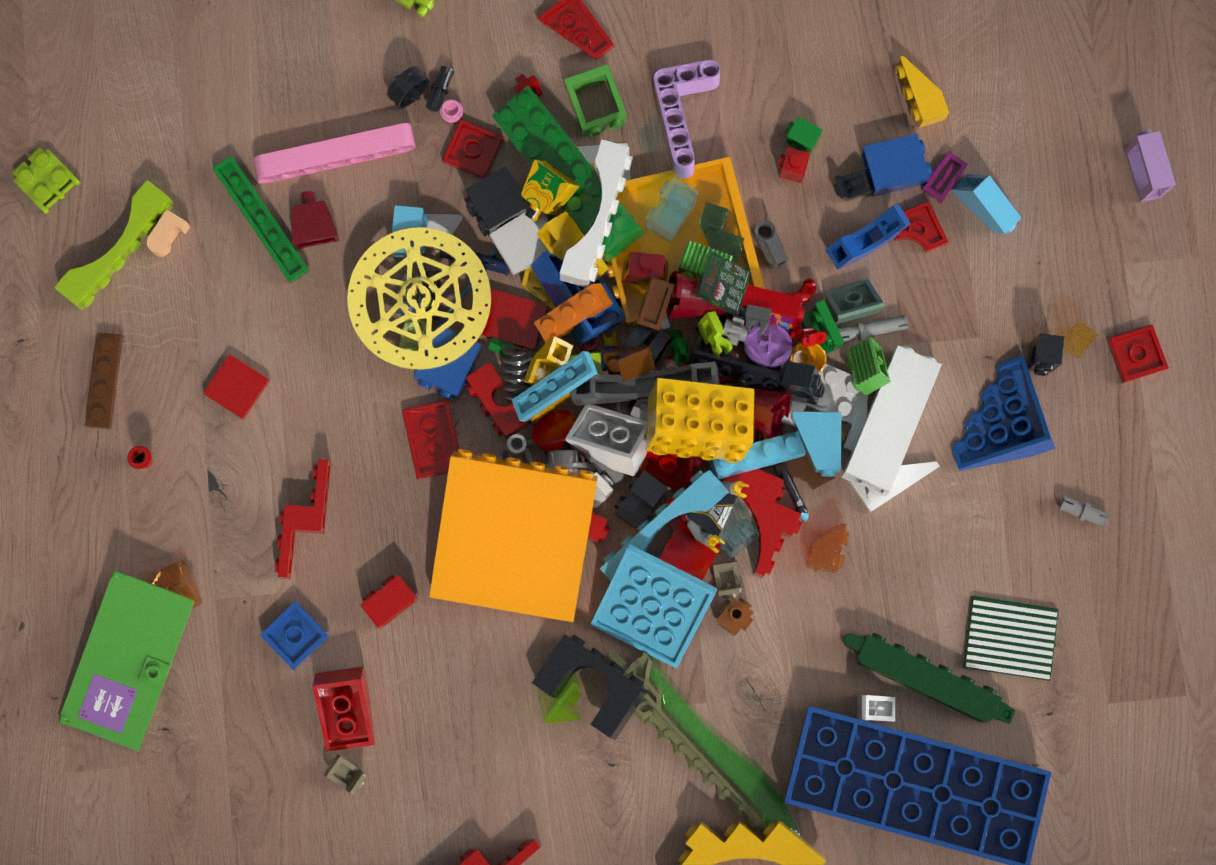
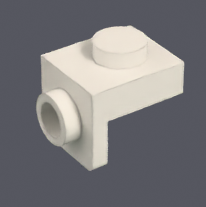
(603, 489)

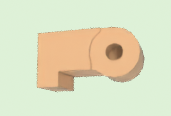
(165, 232)

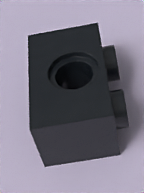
(1045, 354)
(803, 382)

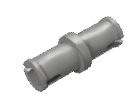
(1084, 511)

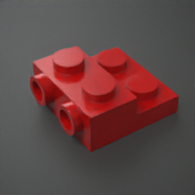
(671, 469)

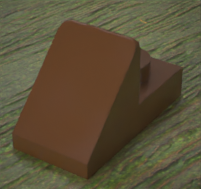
(629, 361)

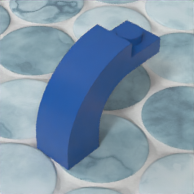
(869, 238)

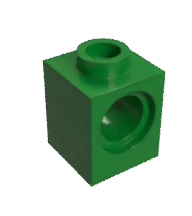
(802, 135)

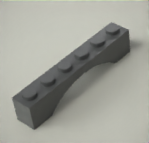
(612, 388)

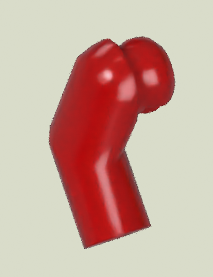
(806, 291)

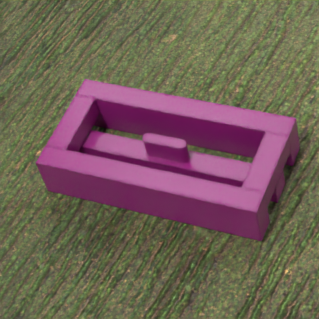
(934, 193)

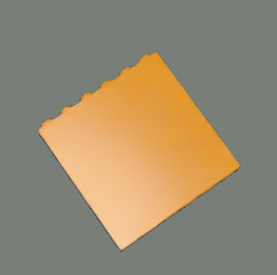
(715, 185)
(513, 535)

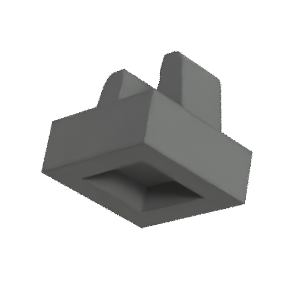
(757, 317)

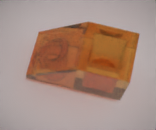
(826, 551)

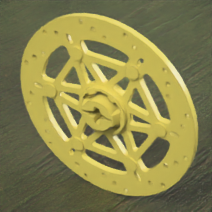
(367, 268)

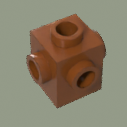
(726, 619)

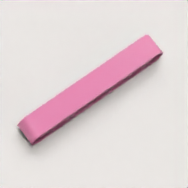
(334, 153)

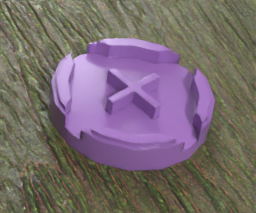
(768, 349)

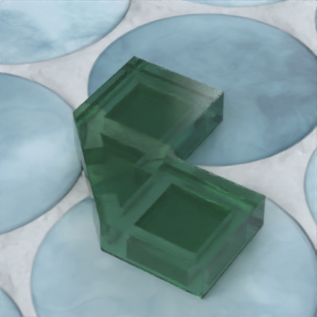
(712, 227)

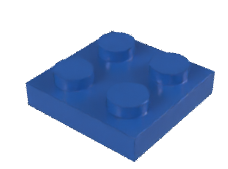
(294, 635)

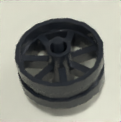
(407, 87)

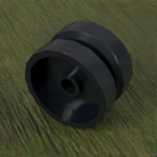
(641, 337)

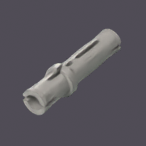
(863, 330)

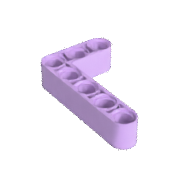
(670, 113)

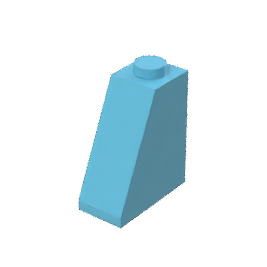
(987, 202)
(821, 439)

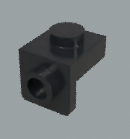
(853, 185)

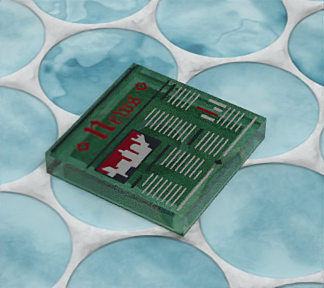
(722, 283)

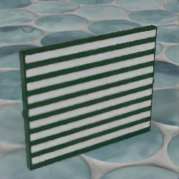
(1011, 638)

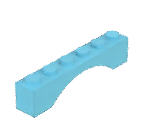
(700, 496)

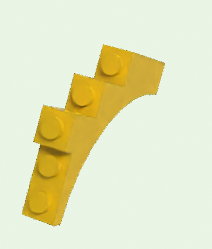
(741, 842)

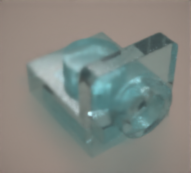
(738, 537)

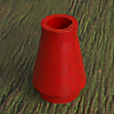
(136, 454)

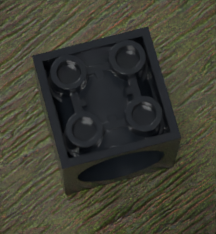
(495, 201)

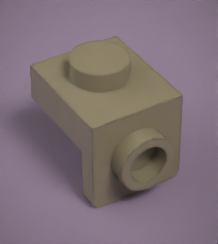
(727, 579)
(346, 774)

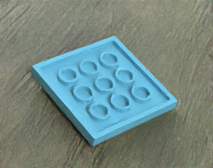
(653, 606)

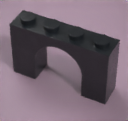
(623, 692)

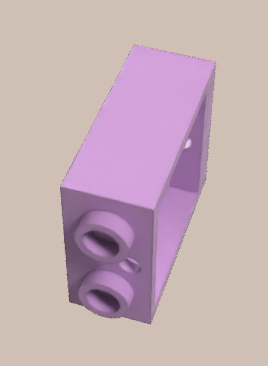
(1149, 166)

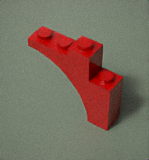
(770, 517)

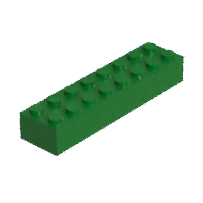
(542, 138)

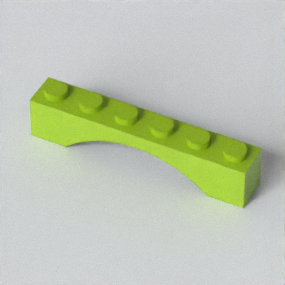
(83, 283)

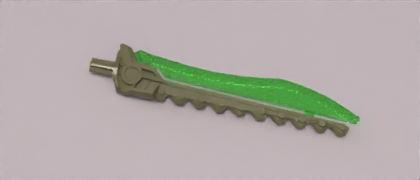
(743, 775)

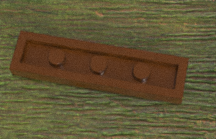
(104, 380)

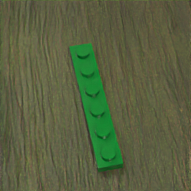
(261, 219)

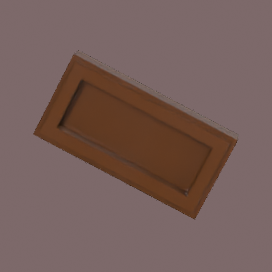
(655, 303)

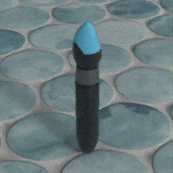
(794, 494)

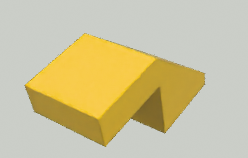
(550, 356)

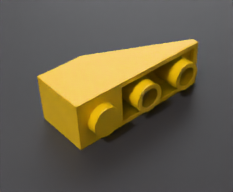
(924, 96)
(563, 234)

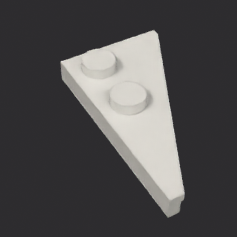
(905, 478)

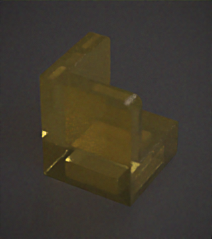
(1079, 339)

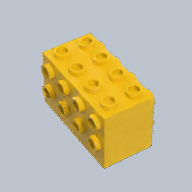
(700, 420)

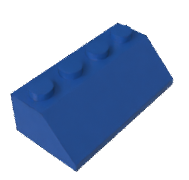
(547, 271)

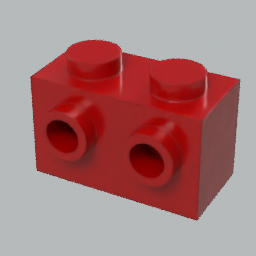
(388, 601)

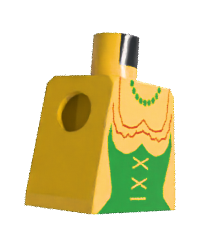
(546, 190)

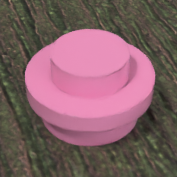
(451, 111)

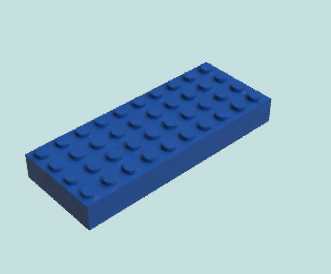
(917, 787)

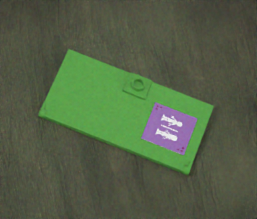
(126, 660)

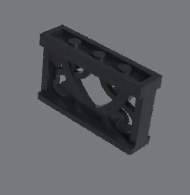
(729, 367)

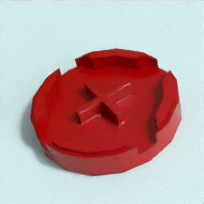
(552, 430)

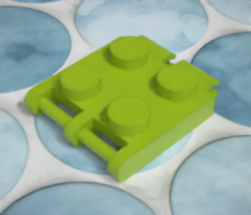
(44, 178)

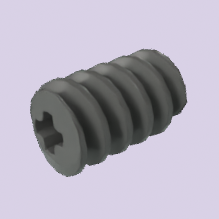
(519, 363)

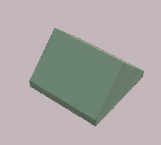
(853, 302)

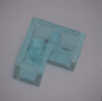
(675, 206)

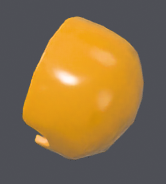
(810, 355)

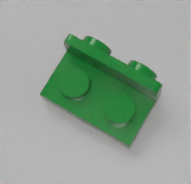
(821, 319)

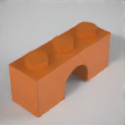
(573, 311)

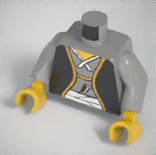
(708, 524)

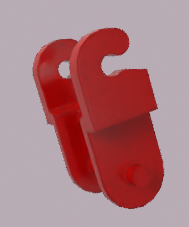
(810, 335)

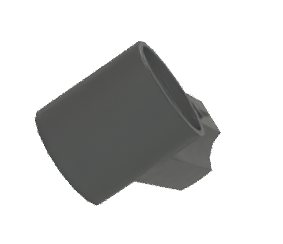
(770, 246)

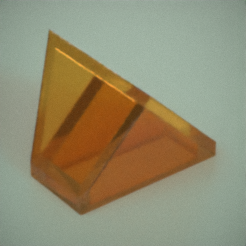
(178, 580)

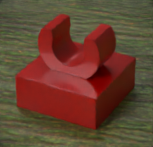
(531, 82)

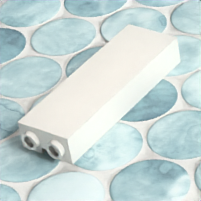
(892, 421)

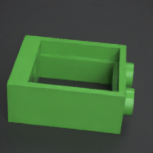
(587, 80)

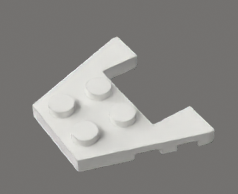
(837, 397)

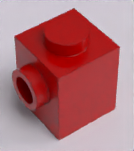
(793, 165)

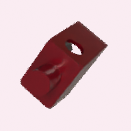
(312, 223)
(640, 267)

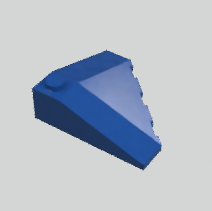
(1007, 423)

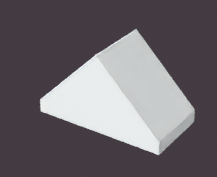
(875, 708)

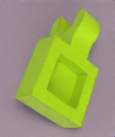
(712, 331)

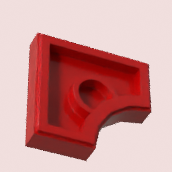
(924, 227)

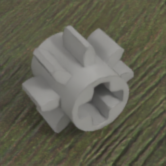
(735, 329)

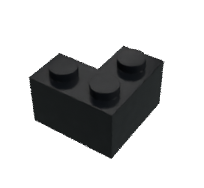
(641, 501)

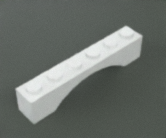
(581, 259)

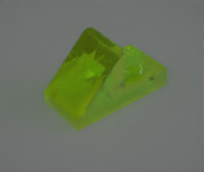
(559, 712)

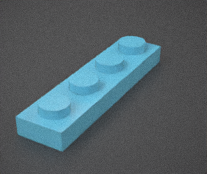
(554, 386)
(761, 455)

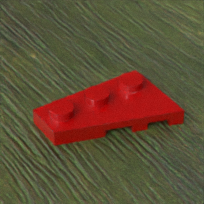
(578, 26)

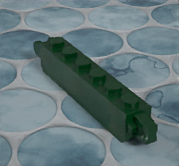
(927, 679)

